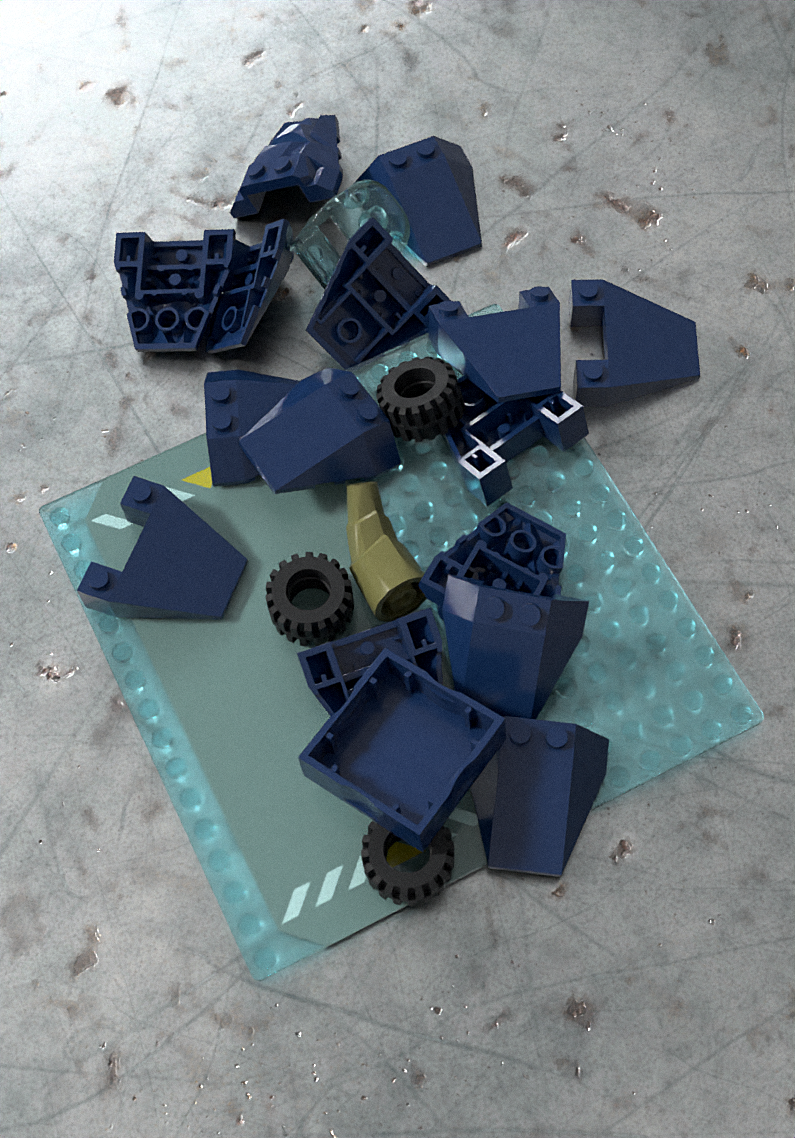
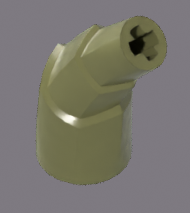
(380, 562)

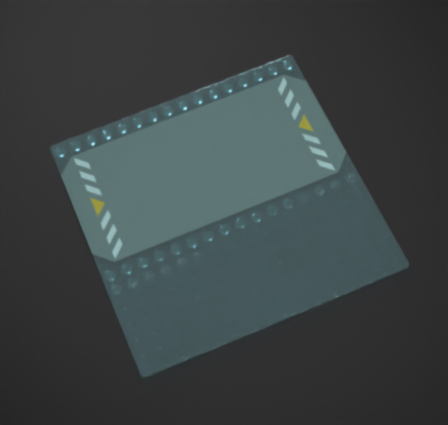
(234, 711)

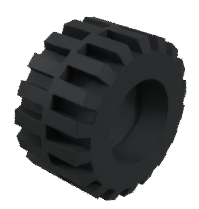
(421, 399)
(304, 574)
(406, 886)

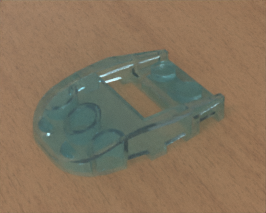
(349, 212)

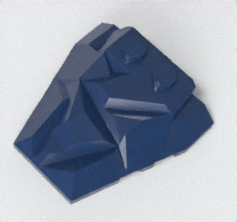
(297, 154)
(172, 286)
(503, 551)

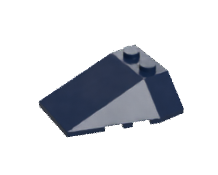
(436, 192)
(250, 287)
(372, 300)
(232, 407)
(322, 435)
(509, 643)
(338, 665)
(538, 794)

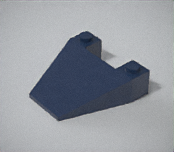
(643, 345)
(503, 352)
(498, 432)
(175, 567)

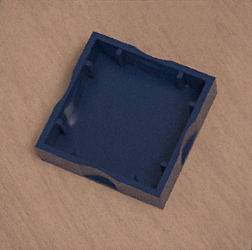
(403, 749)

